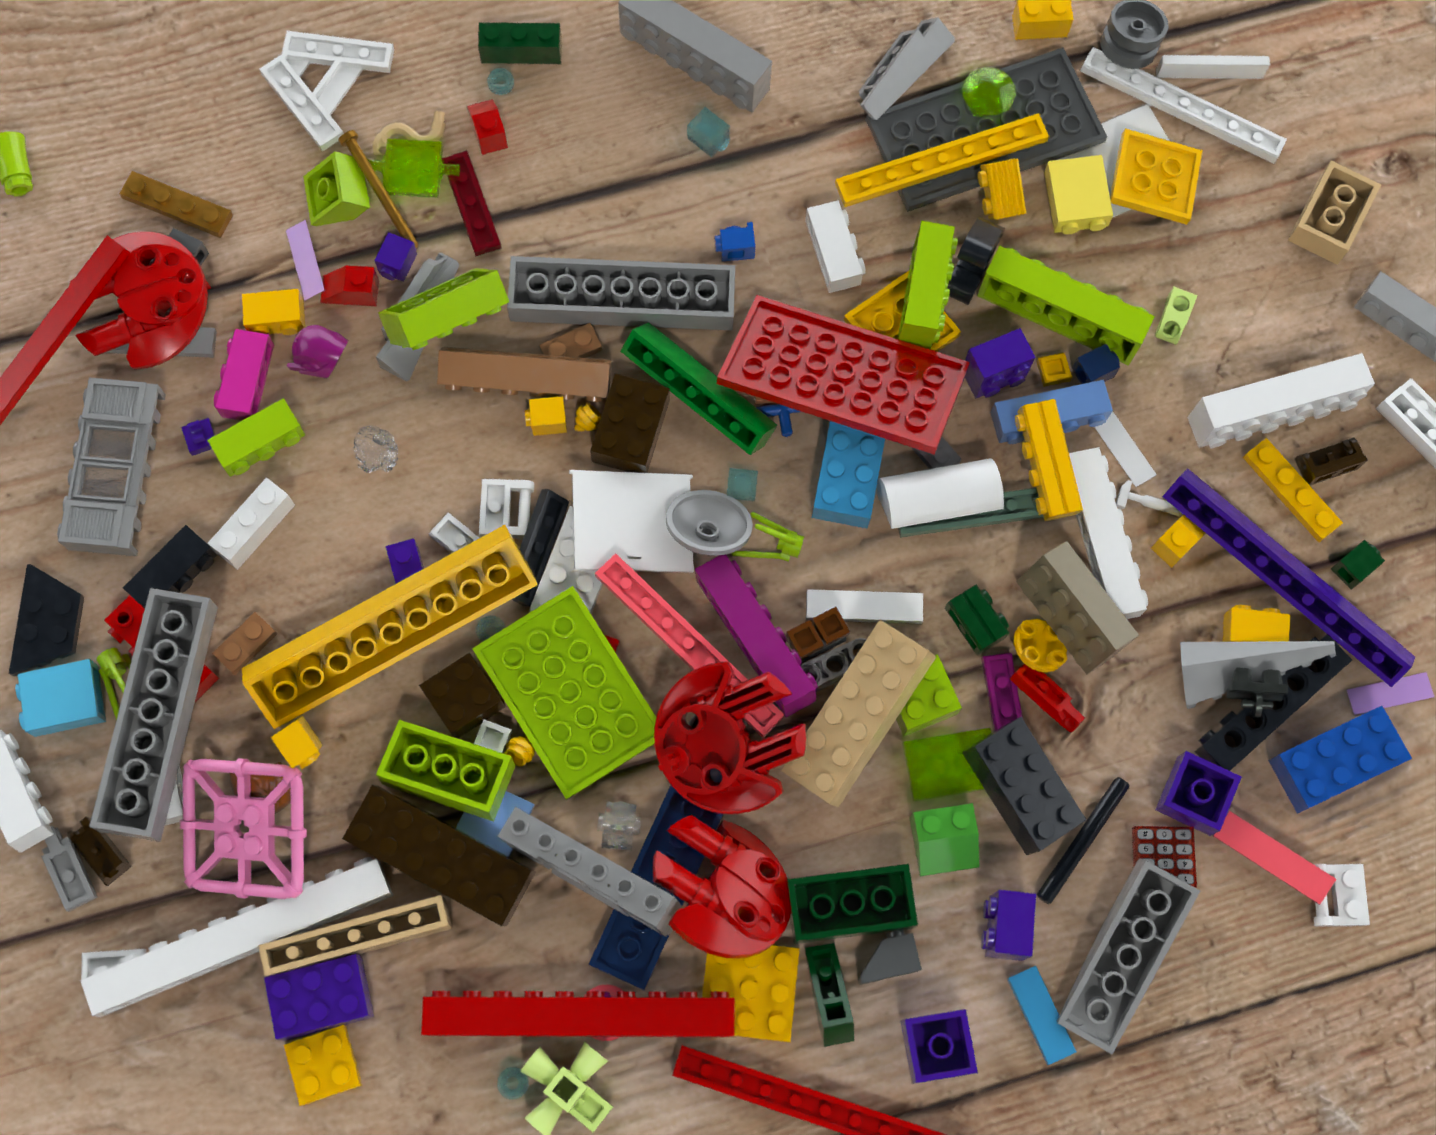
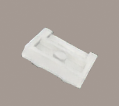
(497, 504)
(1348, 897)

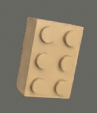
(1334, 212)

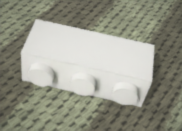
(834, 246)
(251, 523)

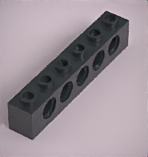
(1247, 739)

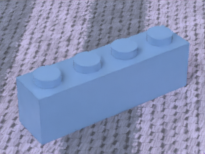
(1076, 407)

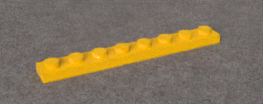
(941, 160)

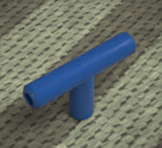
(784, 416)

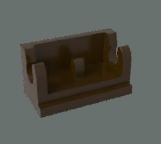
(1331, 461)
(99, 852)

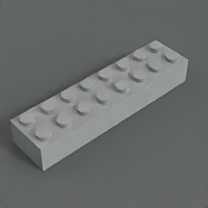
(621, 293)
(154, 715)

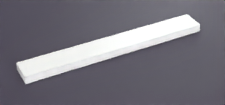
(1185, 106)

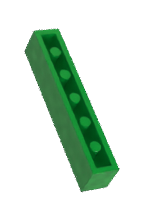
(698, 388)

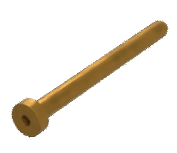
(349, 139)

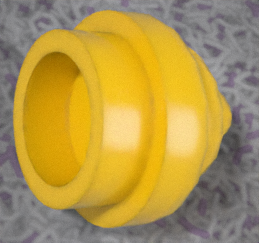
(587, 418)
(520, 750)

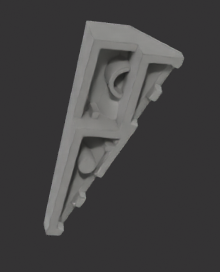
(1210, 665)

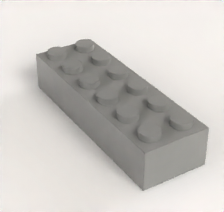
(697, 49)

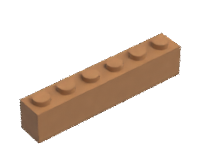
(524, 372)

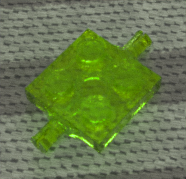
(413, 167)

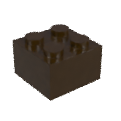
(462, 696)

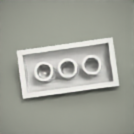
(941, 493)

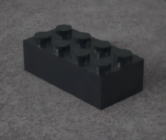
(1024, 786)

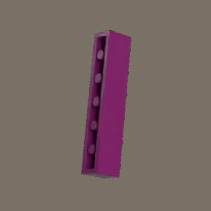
(754, 632)

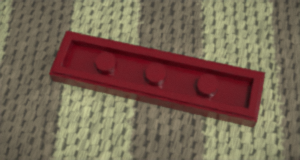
(472, 205)

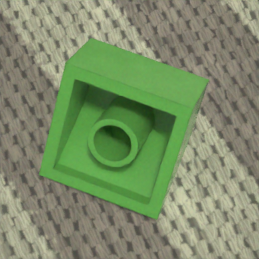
(945, 839)

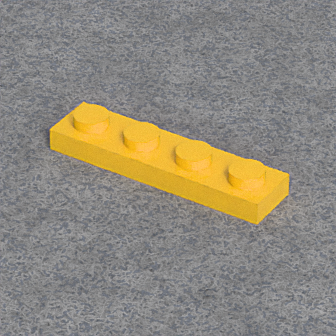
(1292, 490)

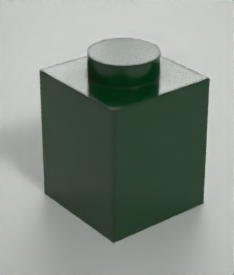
(1358, 564)

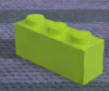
(256, 438)

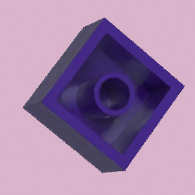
(999, 364)
(1198, 793)
(1009, 925)
(939, 1046)

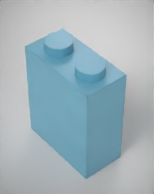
(60, 698)

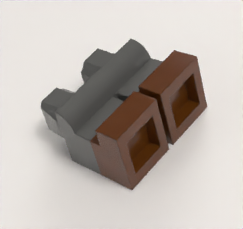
(819, 635)

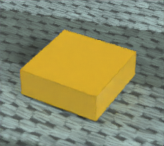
(1054, 369)

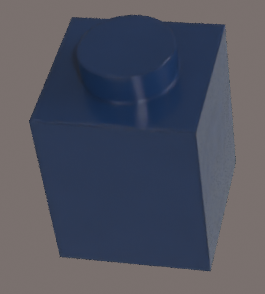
(1096, 365)

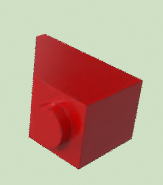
(488, 126)
(351, 286)

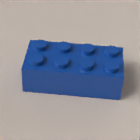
(1339, 759)

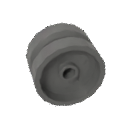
(1134, 33)

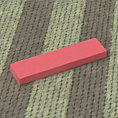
(1275, 858)

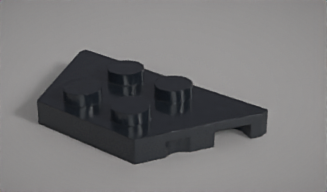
(46, 622)

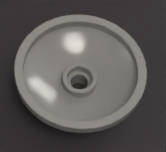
(709, 522)

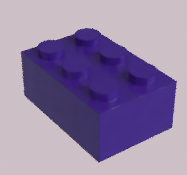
(318, 997)

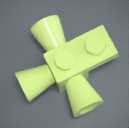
(567, 1090)

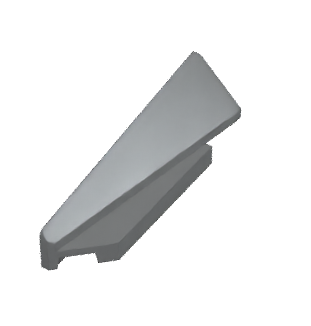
(903, 64)
(401, 360)

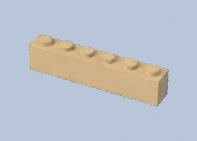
(356, 936)

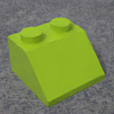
(336, 190)

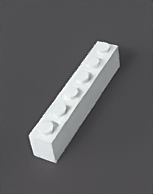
(1104, 535)

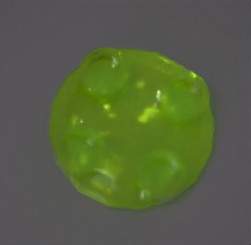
(988, 91)

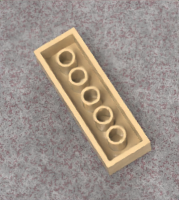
(859, 713)

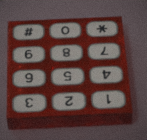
(1168, 849)

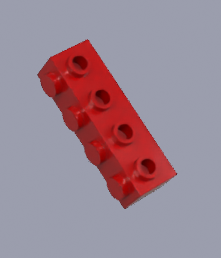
(125, 625)

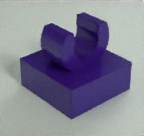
(197, 434)

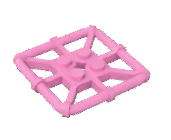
(257, 815)

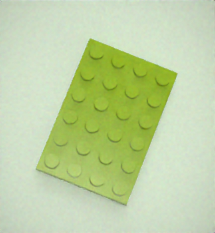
(569, 692)

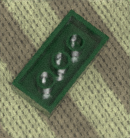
(851, 903)

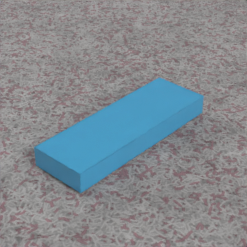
(1041, 1015)

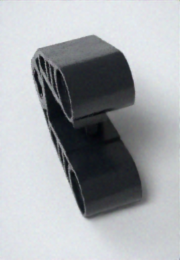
(974, 259)

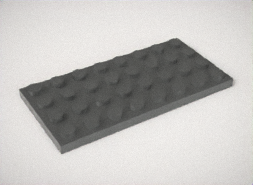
(1042, 86)

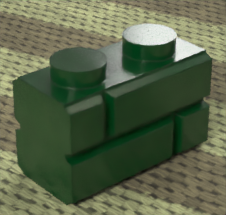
(977, 619)

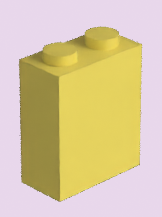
(1078, 194)

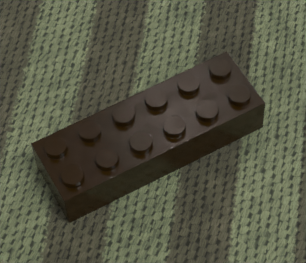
(439, 855)

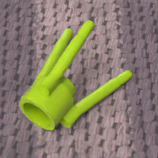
(789, 541)
(113, 666)

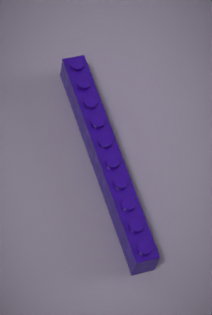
(1290, 578)

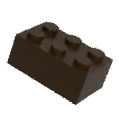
(630, 424)

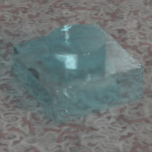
(742, 484)

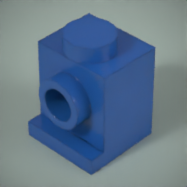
(736, 243)

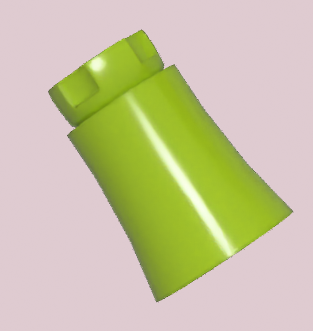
(14, 164)

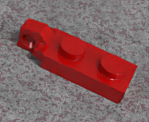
(1048, 696)

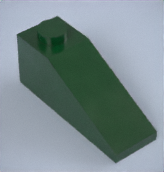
(829, 995)

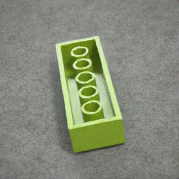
(1064, 304)

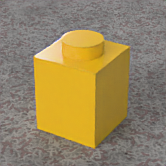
(546, 416)

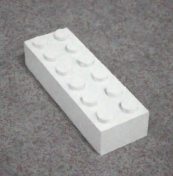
(1280, 401)

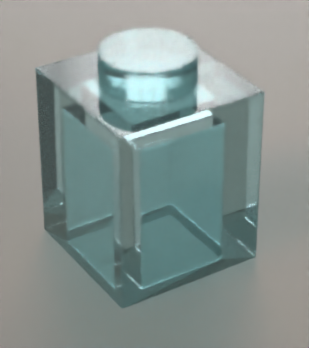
(708, 132)

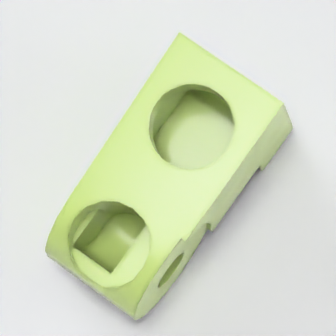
(1175, 315)

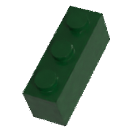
(519, 43)

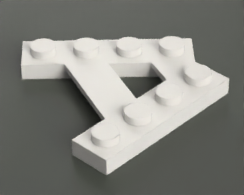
(347, 61)

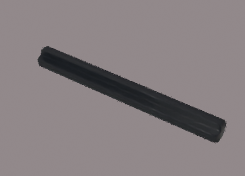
(1083, 840)

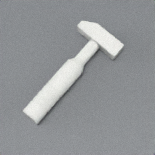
(1148, 501)

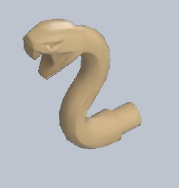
(435, 134)

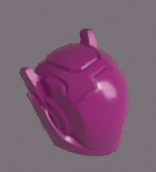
(316, 351)

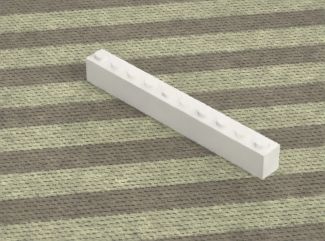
(234, 938)

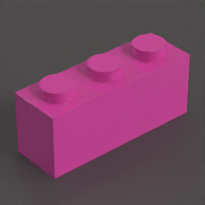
(243, 374)

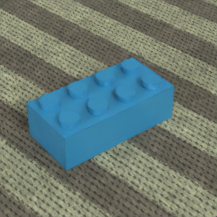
(848, 476)

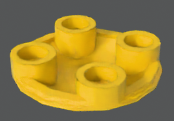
(1039, 646)

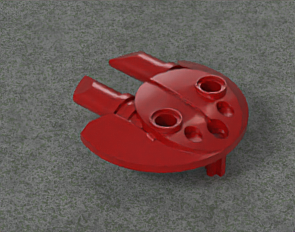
(145, 296)
(721, 742)
(743, 901)

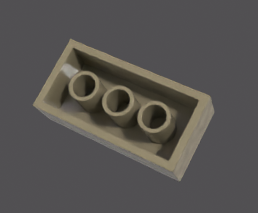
(1077, 607)

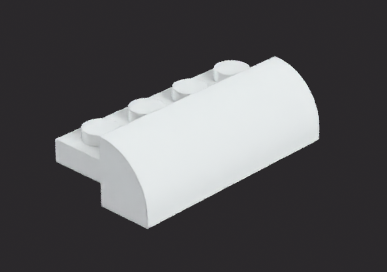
(1414, 417)

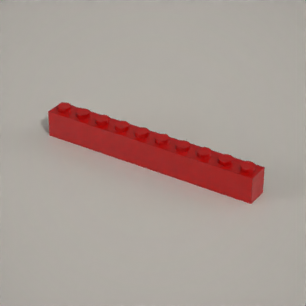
(579, 1016)

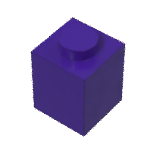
(395, 257)

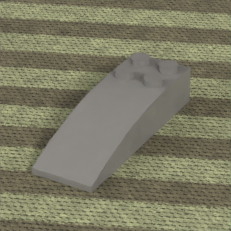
(1127, 954)

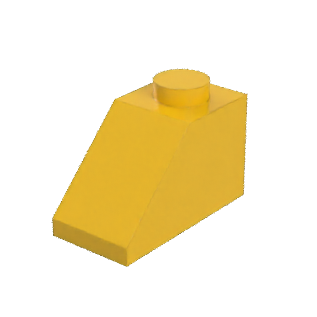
(1177, 540)

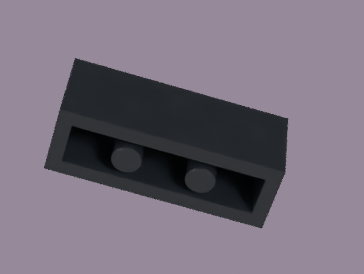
(172, 566)

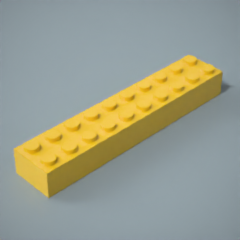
(388, 627)

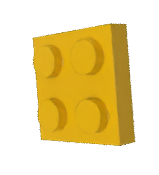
(322, 1065)

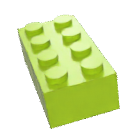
(927, 284)
(444, 308)
(446, 770)

